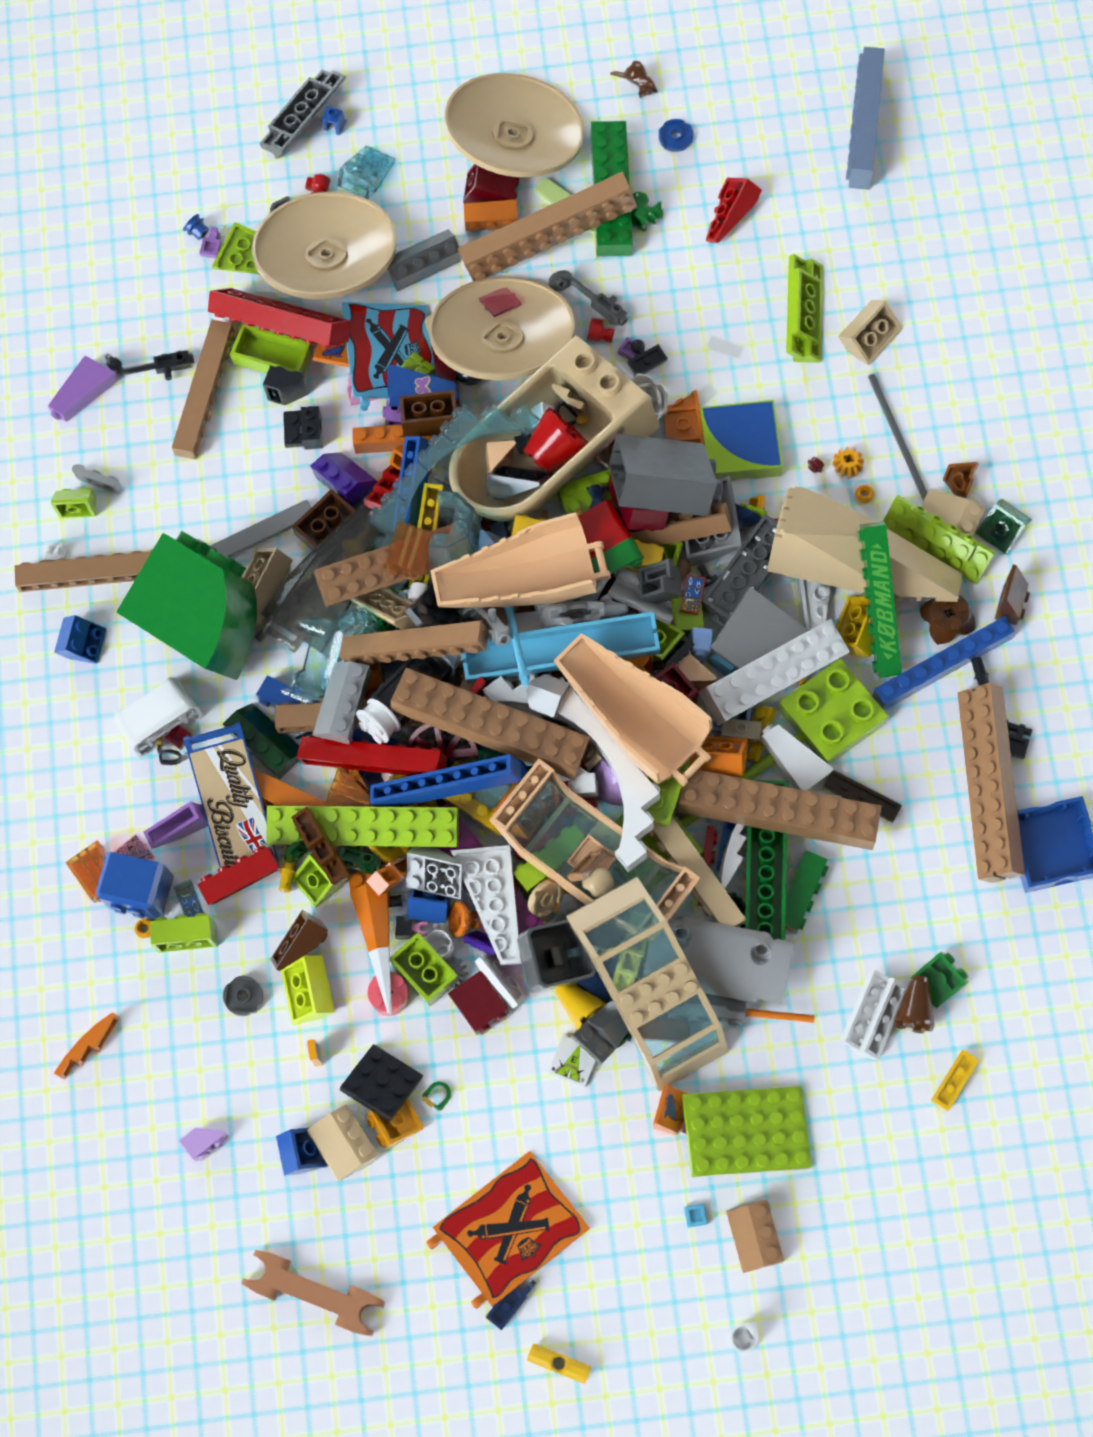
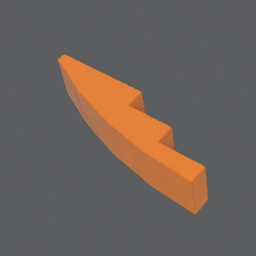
(90, 1040)

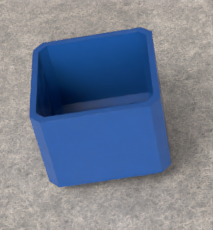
(134, 885)

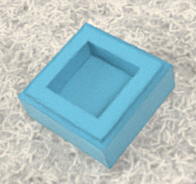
(695, 1215)

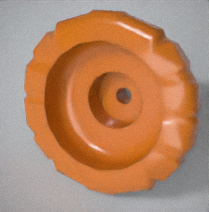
(461, 919)

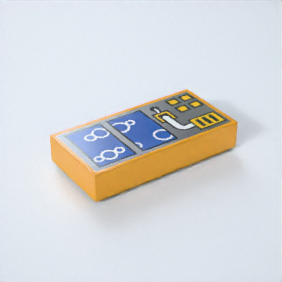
(314, 1052)

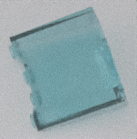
(464, 532)

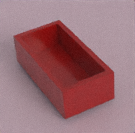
(238, 876)

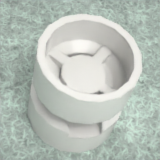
(743, 1338)

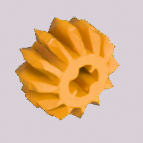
(841, 459)

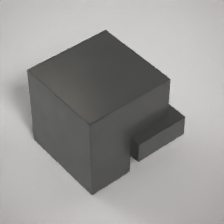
(659, 582)

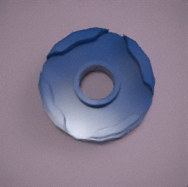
(675, 126)

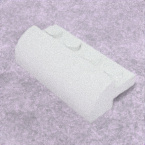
(873, 1015)

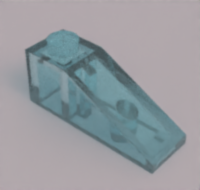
(358, 621)

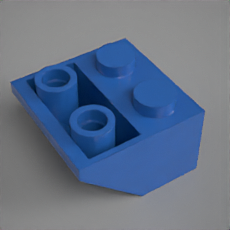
(80, 639)

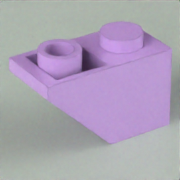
(201, 1141)

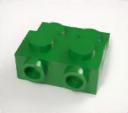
(943, 977)

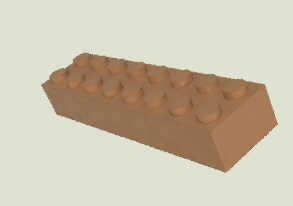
(360, 575)

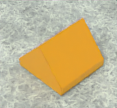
(758, 501)

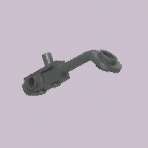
(601, 303)

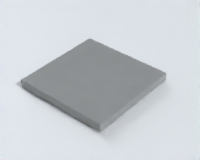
(754, 630)

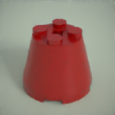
(554, 441)

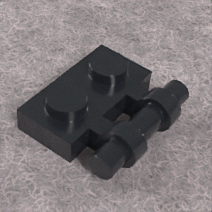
(1018, 745)

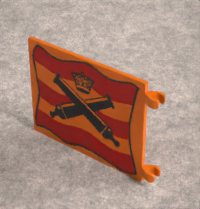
(509, 1229)

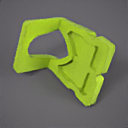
(418, 364)

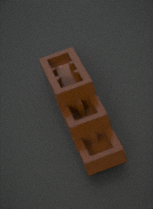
(320, 845)

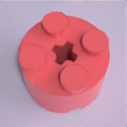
(399, 995)

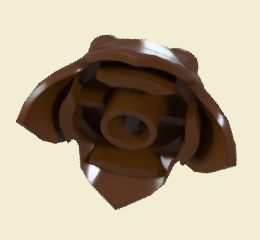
(942, 628)

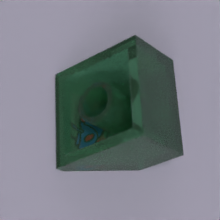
(1003, 526)

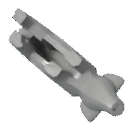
(581, 611)

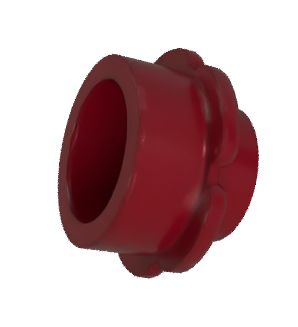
(815, 465)

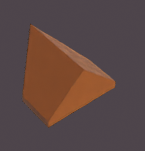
(960, 477)

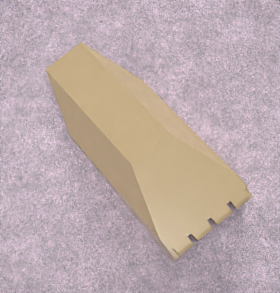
(821, 545)

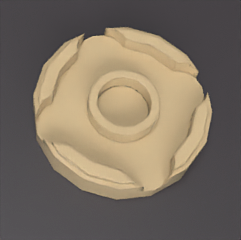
(544, 898)

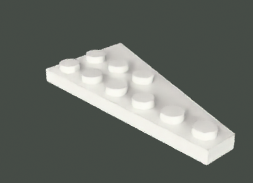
(491, 888)

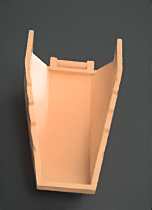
(530, 568)
(642, 715)

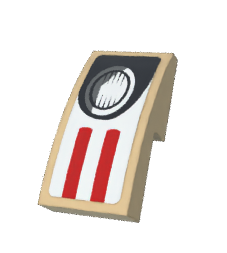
(566, 395)

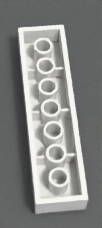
(774, 672)

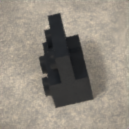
(303, 428)

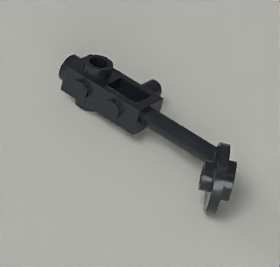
(162, 364)

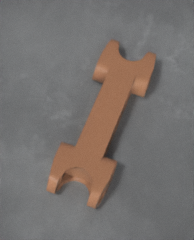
(347, 1306)

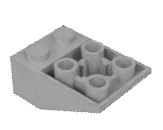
(434, 872)

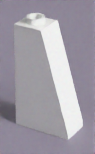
(795, 760)

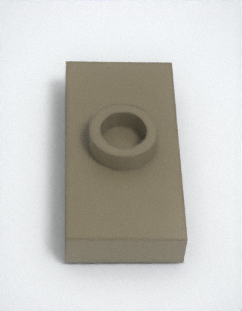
(742, 729)

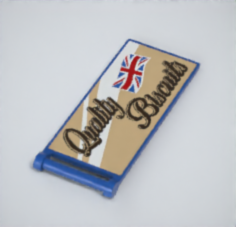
(229, 794)

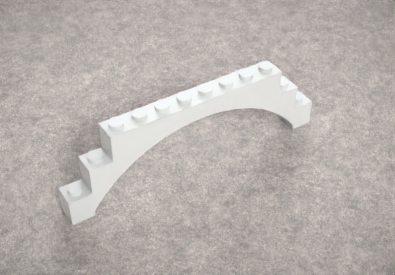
(635, 788)

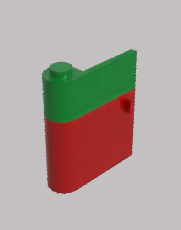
(606, 525)

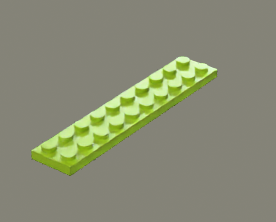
(370, 825)

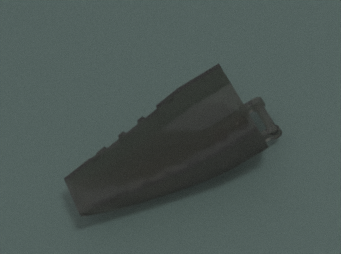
(299, 593)

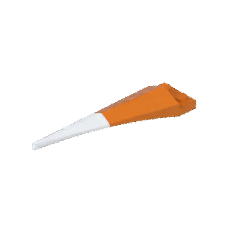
(374, 922)

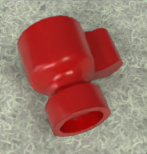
(318, 184)
(598, 332)

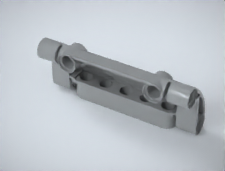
(734, 959)

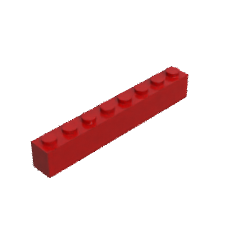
(370, 757)

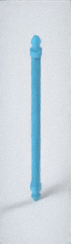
(523, 674)

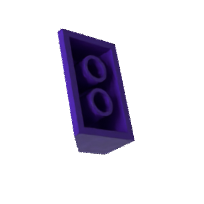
(343, 476)

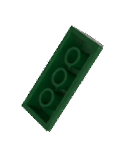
(271, 748)

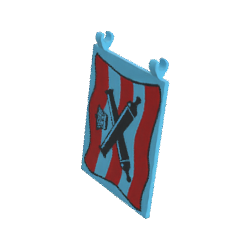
(380, 338)

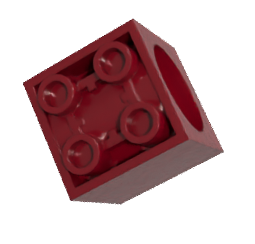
(675, 678)

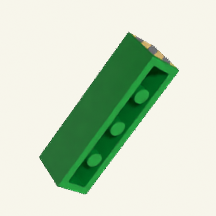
(802, 889)

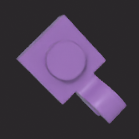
(211, 246)

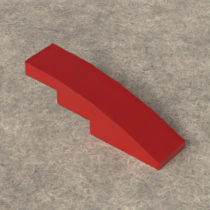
(384, 485)

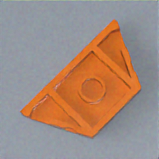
(684, 420)

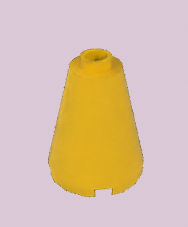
(578, 1003)

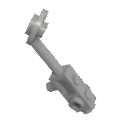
(497, 630)

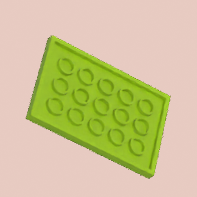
(746, 1131)

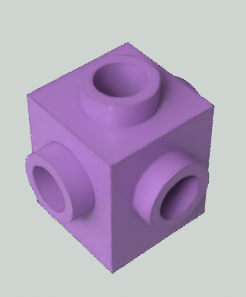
(392, 415)

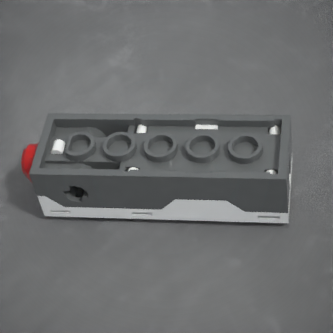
(745, 570)

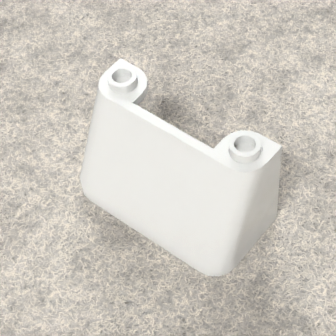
(156, 715)

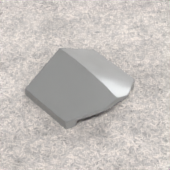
(546, 694)

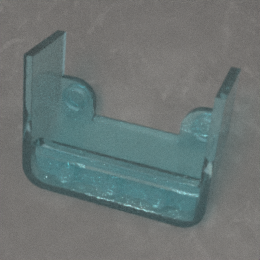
(322, 653)

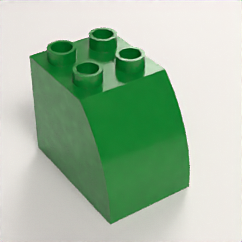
(195, 603)

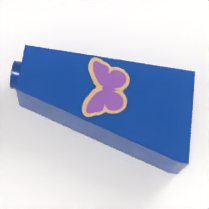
(409, 382)

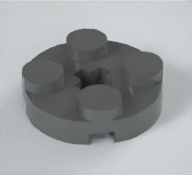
(235, 987)

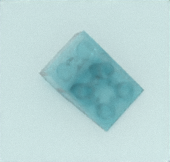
(365, 171)

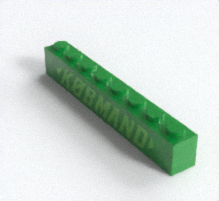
(880, 599)

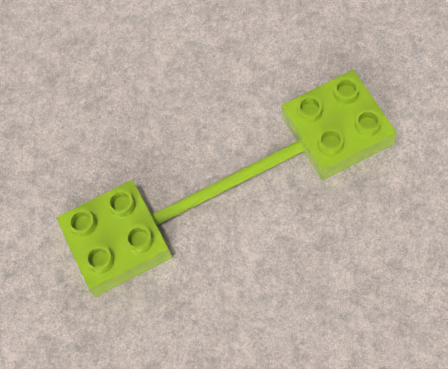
(827, 713)

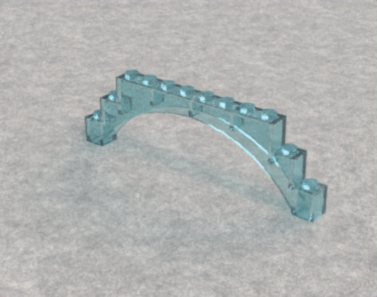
(462, 429)

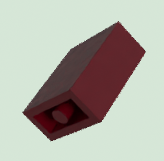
(479, 1003)

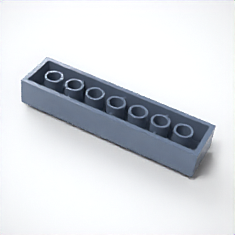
(865, 118)

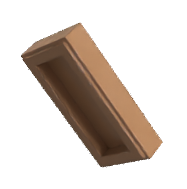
(586, 866)

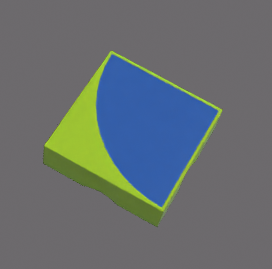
(742, 439)

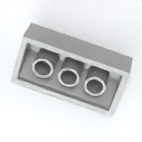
(342, 701)

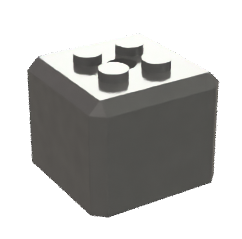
(540, 938)

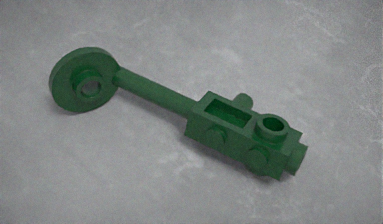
(351, 857)

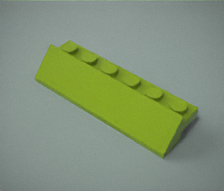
(804, 309)

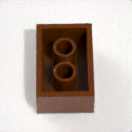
(426, 412)
(322, 519)

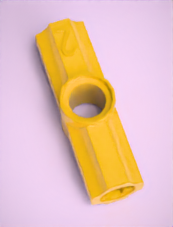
(545, 1357)

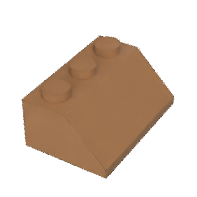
(755, 1236)

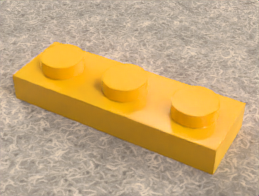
(766, 716)
(954, 1080)

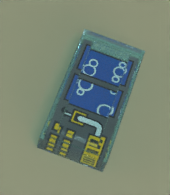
(188, 898)

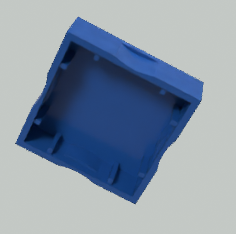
(1056, 844)

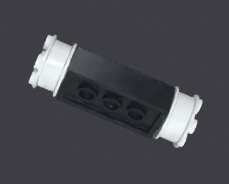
(377, 715)

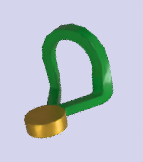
(425, 1096)

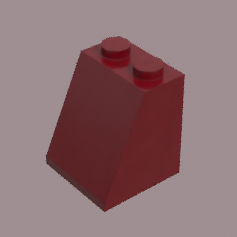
(488, 186)

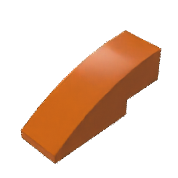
(389, 876)

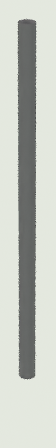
(898, 436)

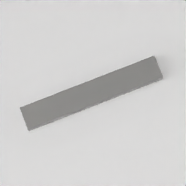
(262, 530)

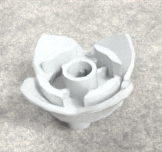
(657, 392)

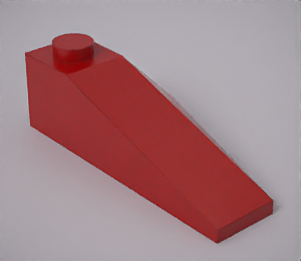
(736, 200)

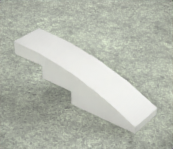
(731, 859)

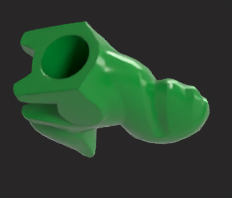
(645, 213)

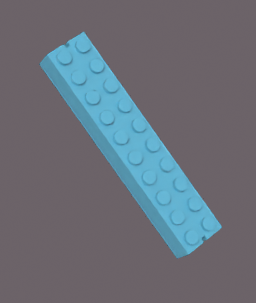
(625, 635)

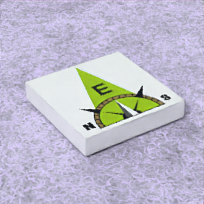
(571, 1062)

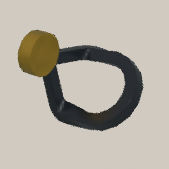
(581, 419)
(160, 751)

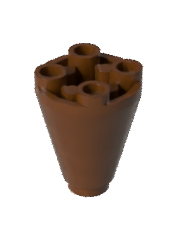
(916, 1007)

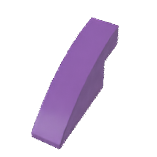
(177, 825)

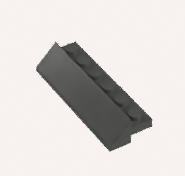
(300, 111)

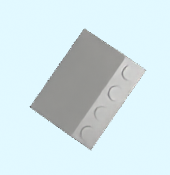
(714, 546)

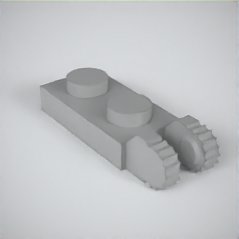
(96, 478)

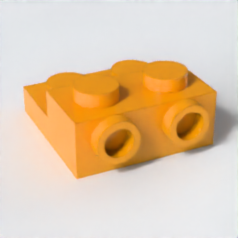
(401, 1126)

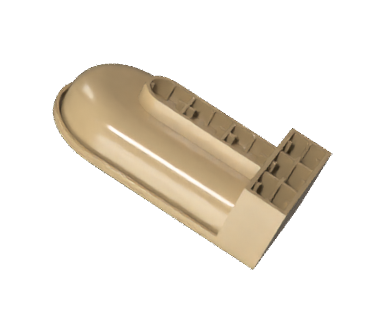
(612, 408)

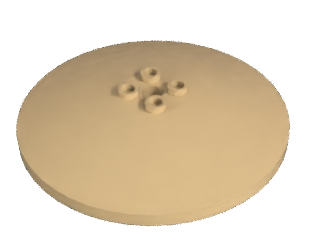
(500, 104)
(336, 224)
(475, 341)

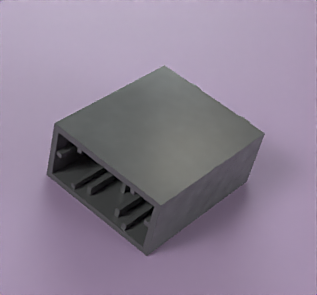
(664, 475)

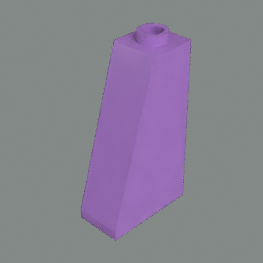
(81, 388)

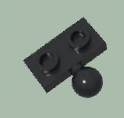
(647, 359)

